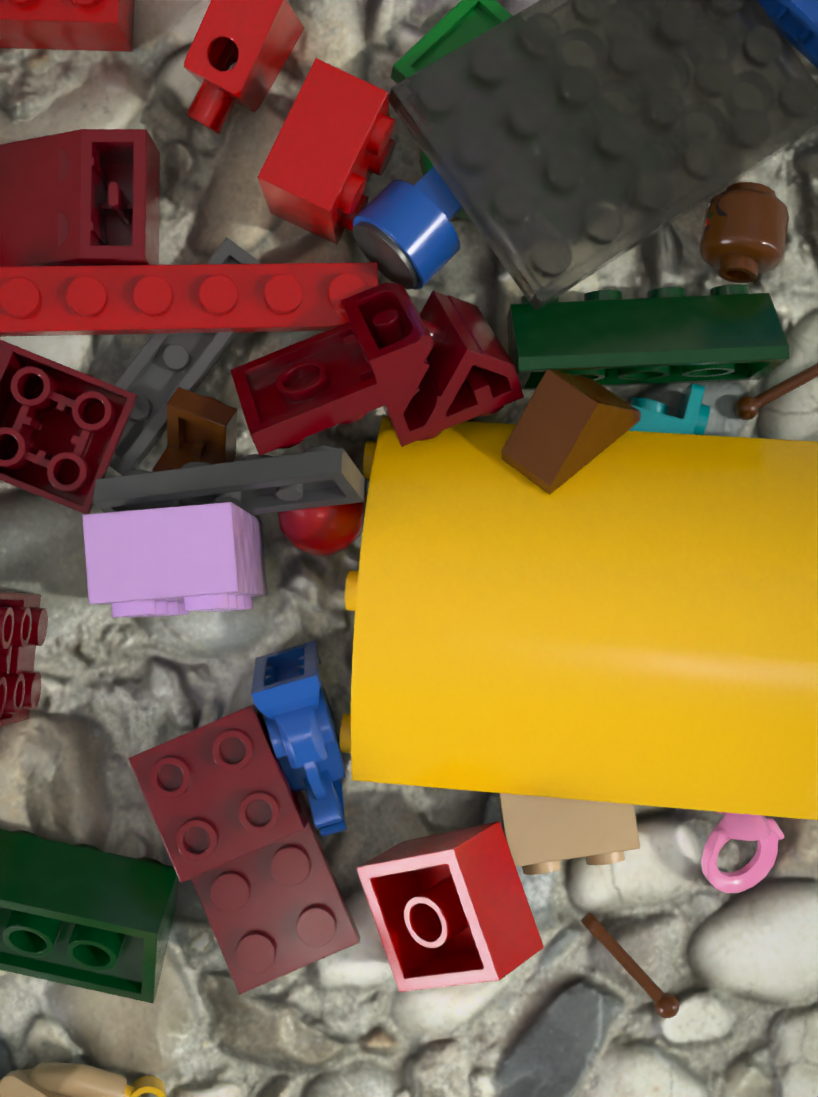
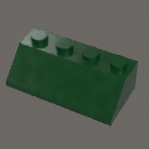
(649, 338)
(84, 915)

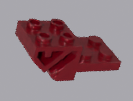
(418, 367)
(246, 847)

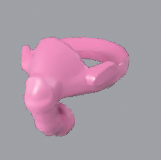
(745, 828)

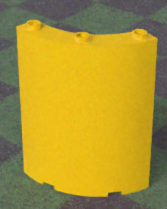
(594, 638)

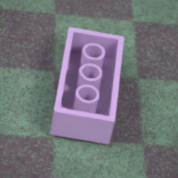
(174, 560)

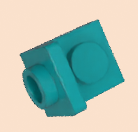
(689, 419)

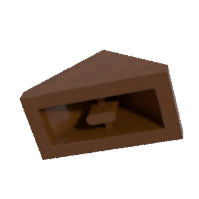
(565, 428)

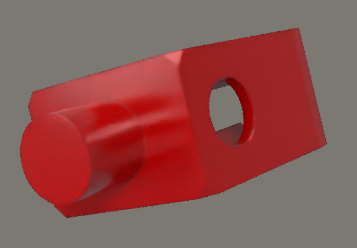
(241, 31)

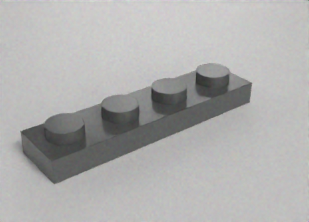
(162, 367)
(255, 484)

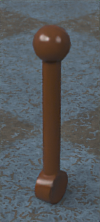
(747, 407)
(665, 1003)

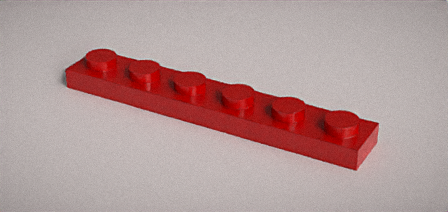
(178, 298)

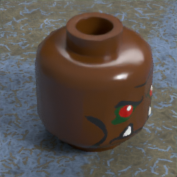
(744, 232)

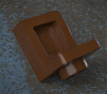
(198, 431)

